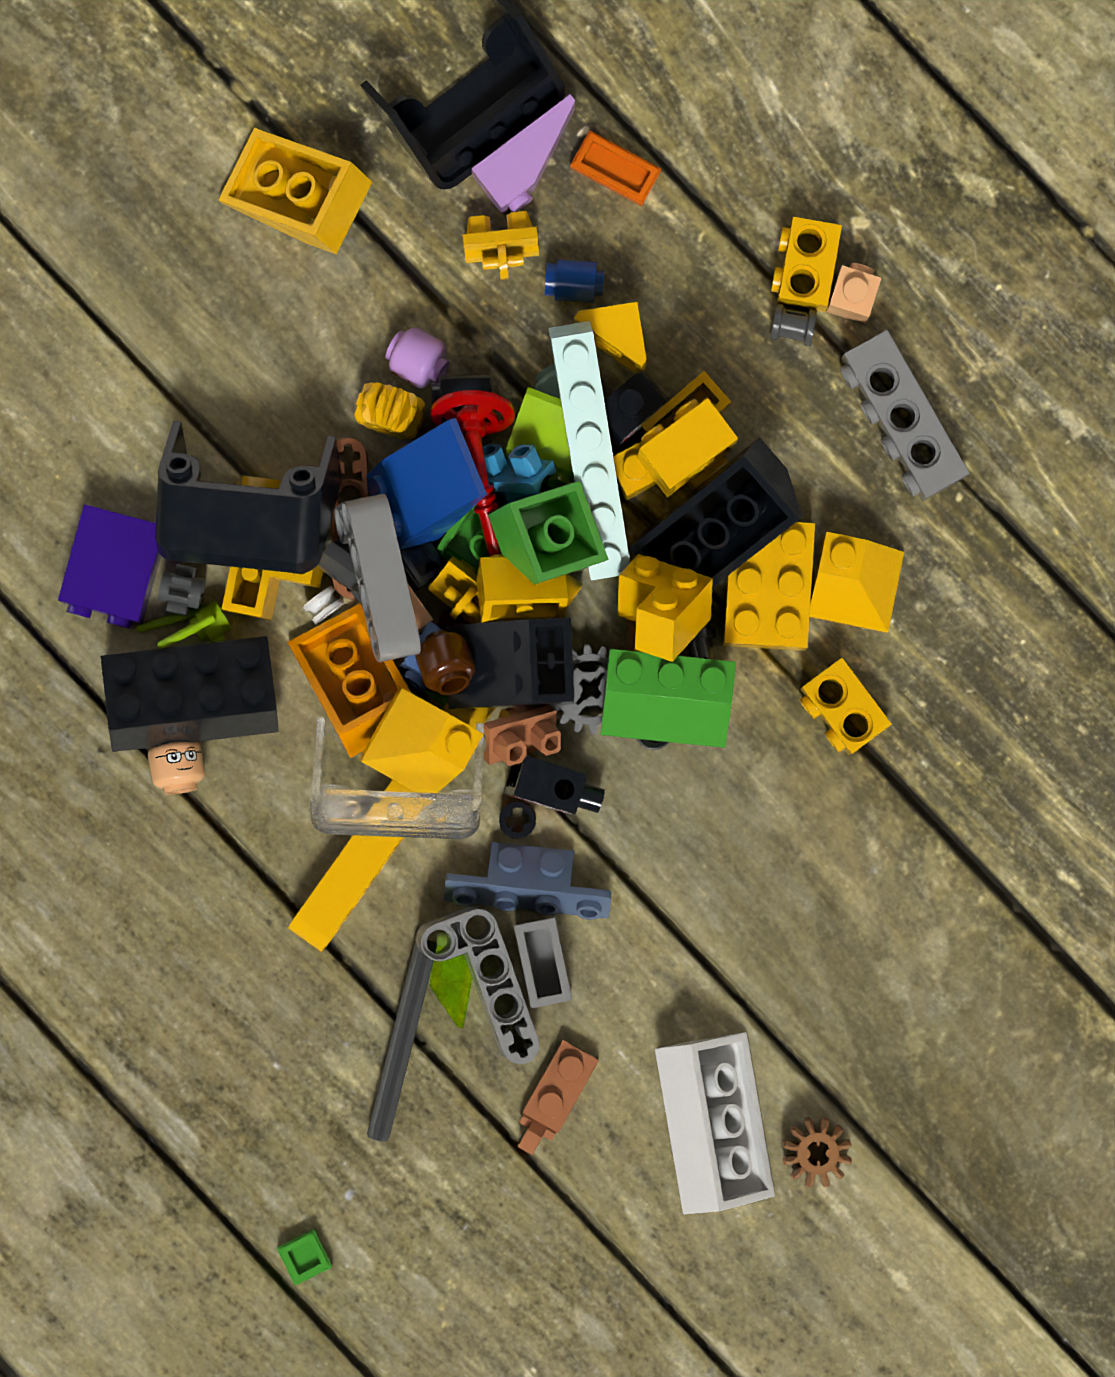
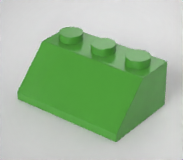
(667, 699)

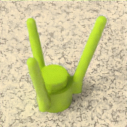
(206, 623)

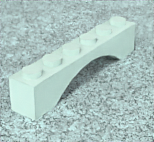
(590, 439)

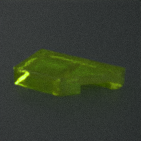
(452, 986)

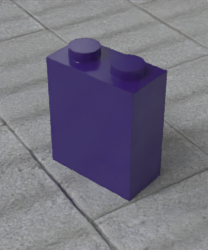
(111, 567)

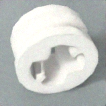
(323, 604)

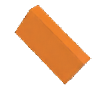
(615, 168)

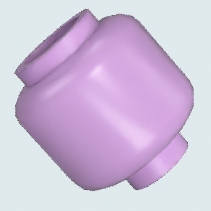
(417, 357)

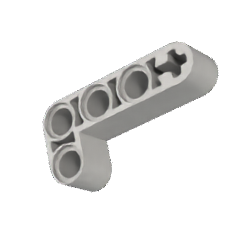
(379, 575)
(487, 987)

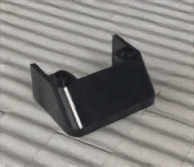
(479, 110)
(243, 523)

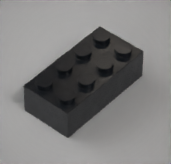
(189, 693)

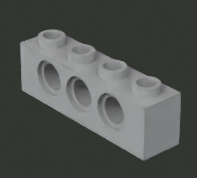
(883, 356)

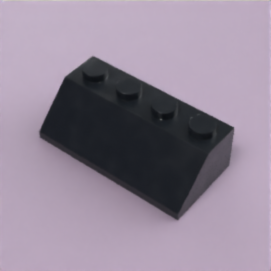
(725, 516)

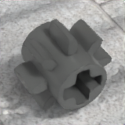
(182, 589)

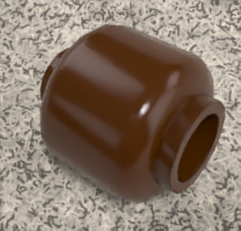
(445, 662)

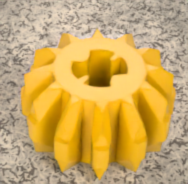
(389, 410)

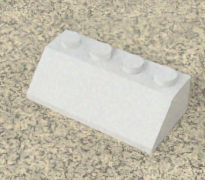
(714, 1123)

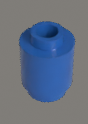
(573, 281)

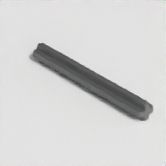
(401, 1044)

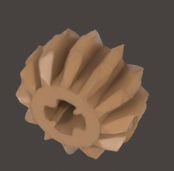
(831, 1151)

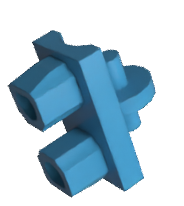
(518, 475)

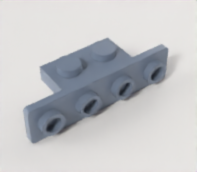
(530, 881)

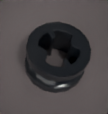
(527, 828)

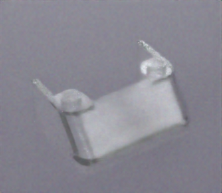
(393, 814)

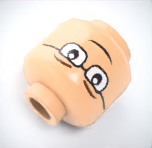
(176, 766)

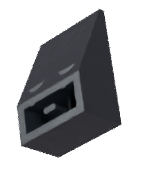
(517, 663)

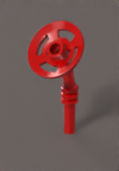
(473, 428)

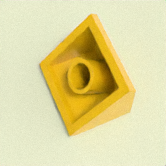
(618, 333)

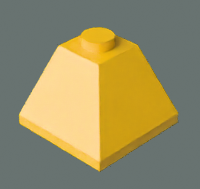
(855, 582)
(420, 744)

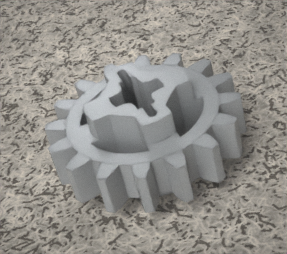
(572, 711)

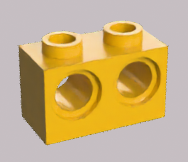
(817, 265)
(853, 700)

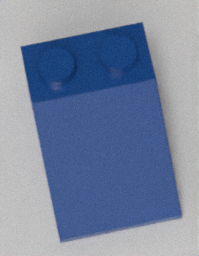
(428, 484)

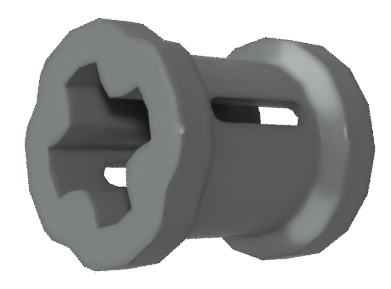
(793, 324)

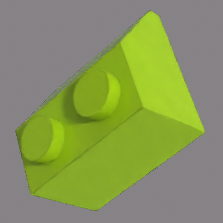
(543, 425)

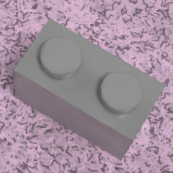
(543, 962)

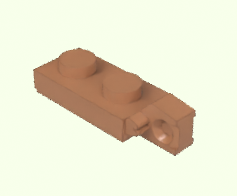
(555, 1094)

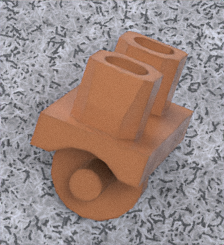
(520, 734)

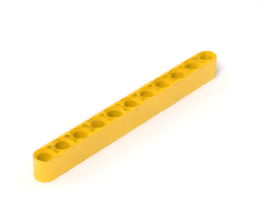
(366, 856)

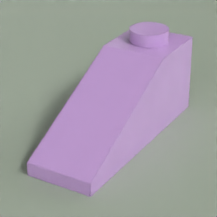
(518, 165)

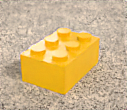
(772, 594)

